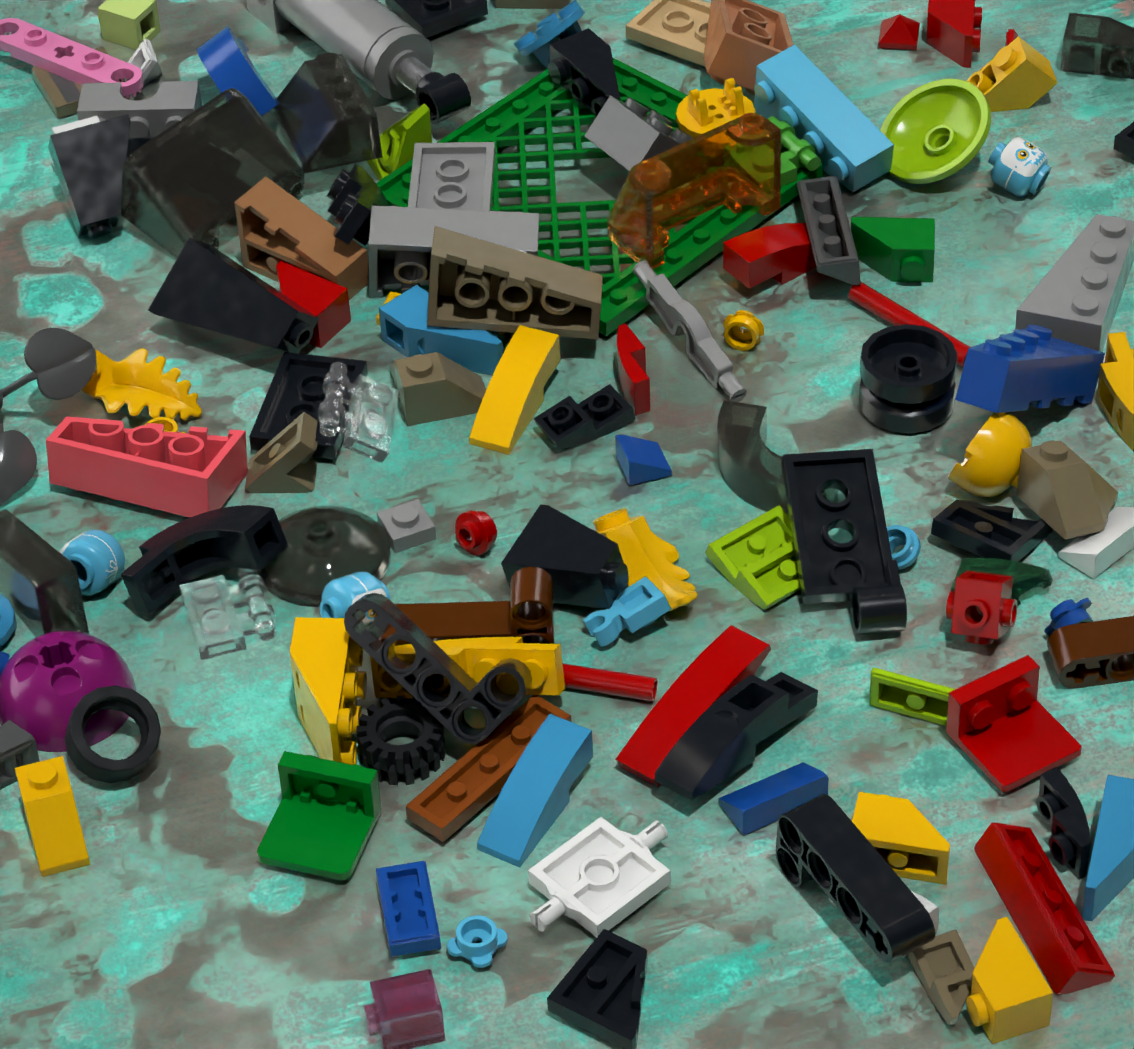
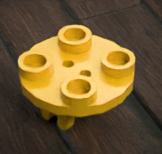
(712, 108)

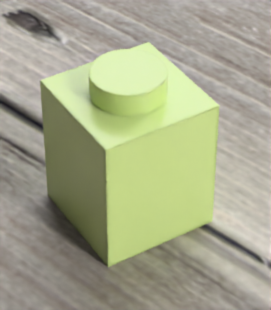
(128, 21)

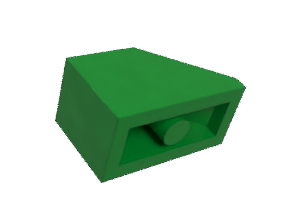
(896, 246)

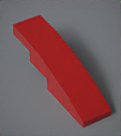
(708, 677)

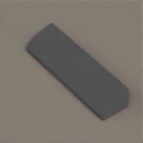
(829, 229)

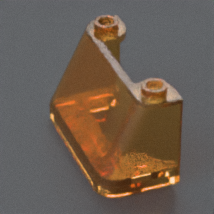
(723, 166)

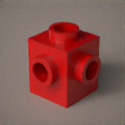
(981, 606)

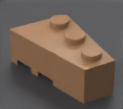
(282, 228)

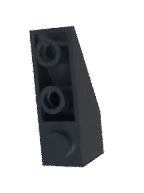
(584, 69)

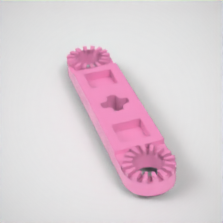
(67, 57)

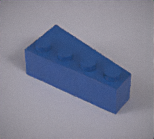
(1028, 371)

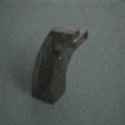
(747, 462)

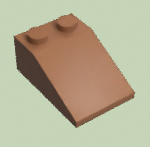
(741, 38)

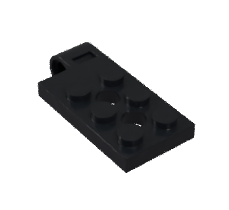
(852, 570)

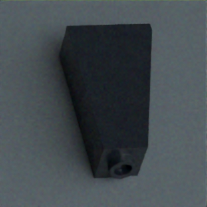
(226, 298)

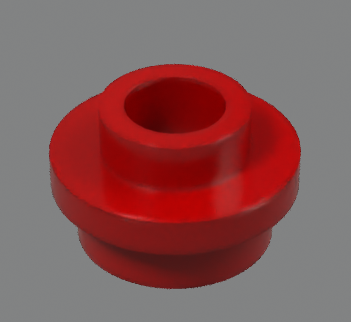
(475, 531)

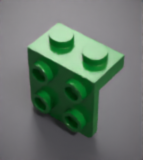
(321, 817)

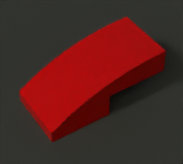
(632, 370)

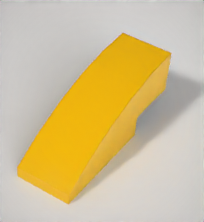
(515, 389)

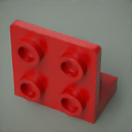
(1007, 727)

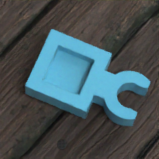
(632, 609)

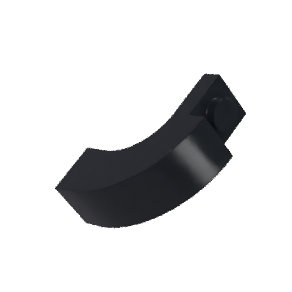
(201, 544)

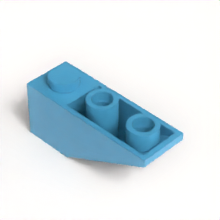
(406, 330)

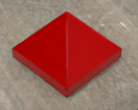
(899, 33)

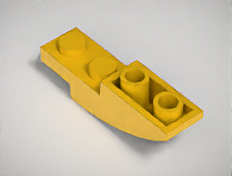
(1117, 386)
(477, 658)

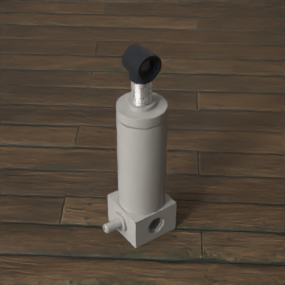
(375, 44)

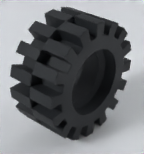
(406, 759)

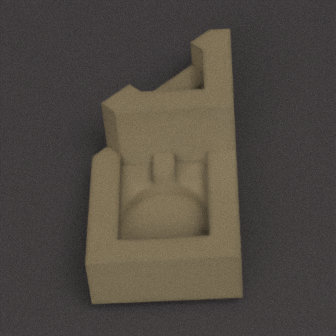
(944, 973)

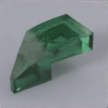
(1024, 575)

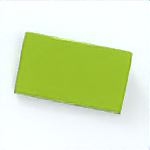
(909, 696)

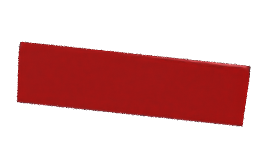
(1042, 909)

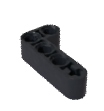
(433, 660)
(827, 846)

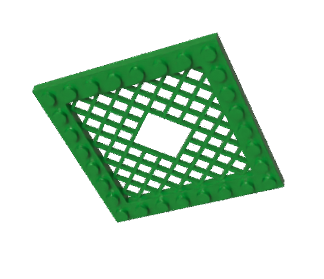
(532, 108)

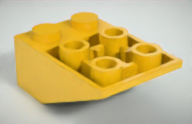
(328, 685)

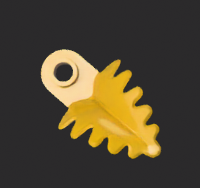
(141, 385)
(647, 556)

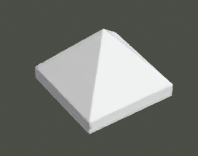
(147, 61)

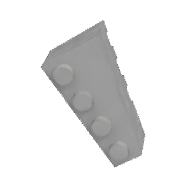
(404, 237)
(1084, 285)

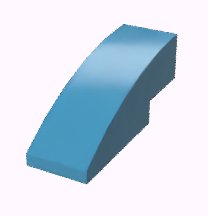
(536, 790)

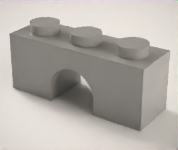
(148, 116)

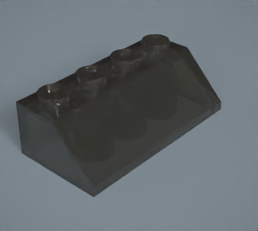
(328, 115)

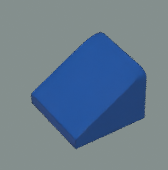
(641, 459)

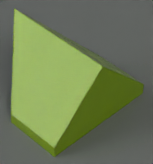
(399, 141)

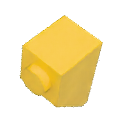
(52, 816)
(903, 837)
(1008, 988)

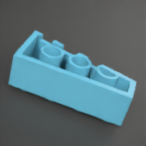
(821, 114)

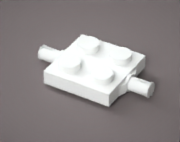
(599, 876)

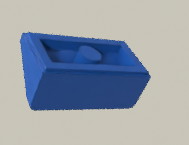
(773, 796)

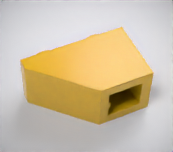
(1014, 77)

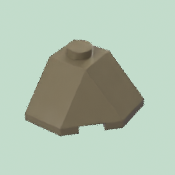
(435, 388)
(1064, 490)

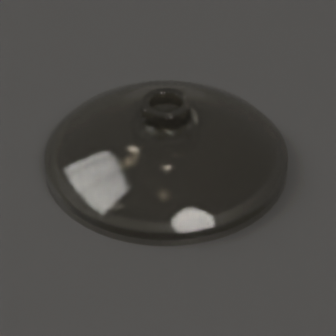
(324, 546)

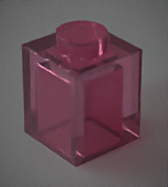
(405, 1011)

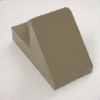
(286, 460)

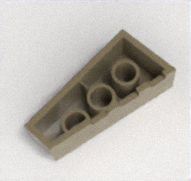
(500, 288)

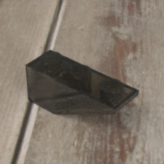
(1098, 46)

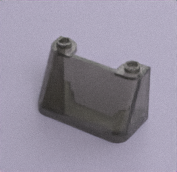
(198, 168)

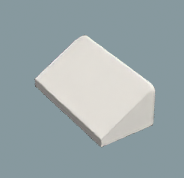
(1101, 549)

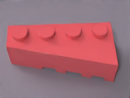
(147, 465)

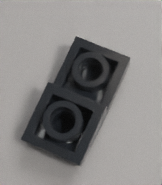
(576, 424)
(1070, 829)

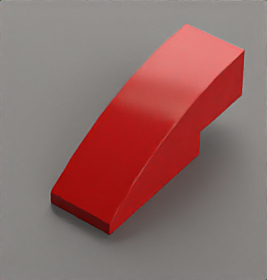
(768, 253)

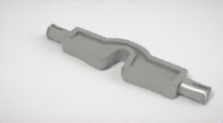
(684, 318)

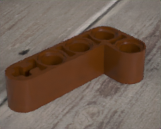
(526, 614)
(1094, 652)

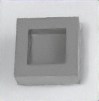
(407, 525)

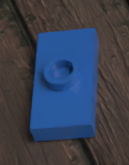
(408, 908)

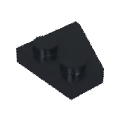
(989, 530)
(605, 990)

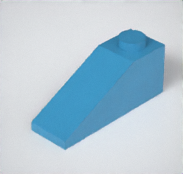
(1113, 847)

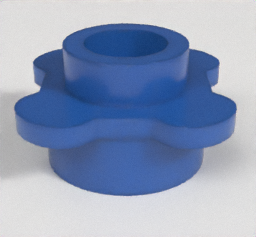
(1068, 613)

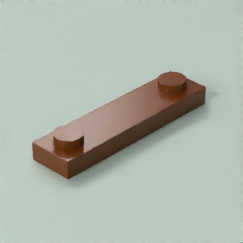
(479, 773)

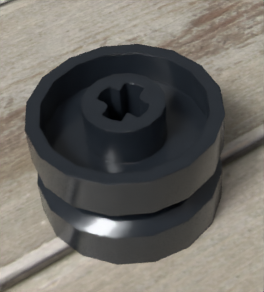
(907, 378)

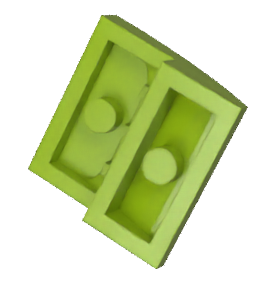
(759, 558)

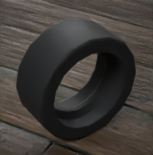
(117, 699)

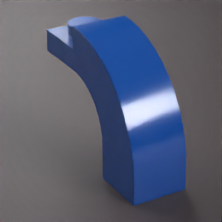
(230, 67)

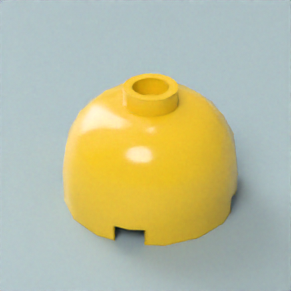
(993, 457)

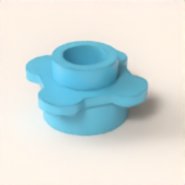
(477, 940)

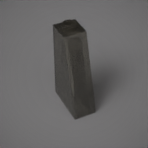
(38, 580)

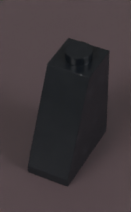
(90, 172)
(581, 562)

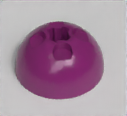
(51, 677)

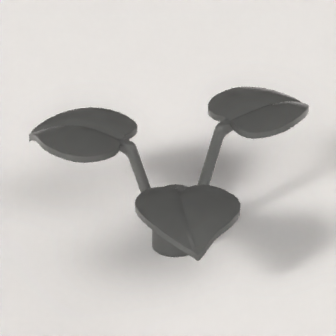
(62, 369)

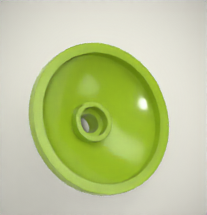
(936, 130)

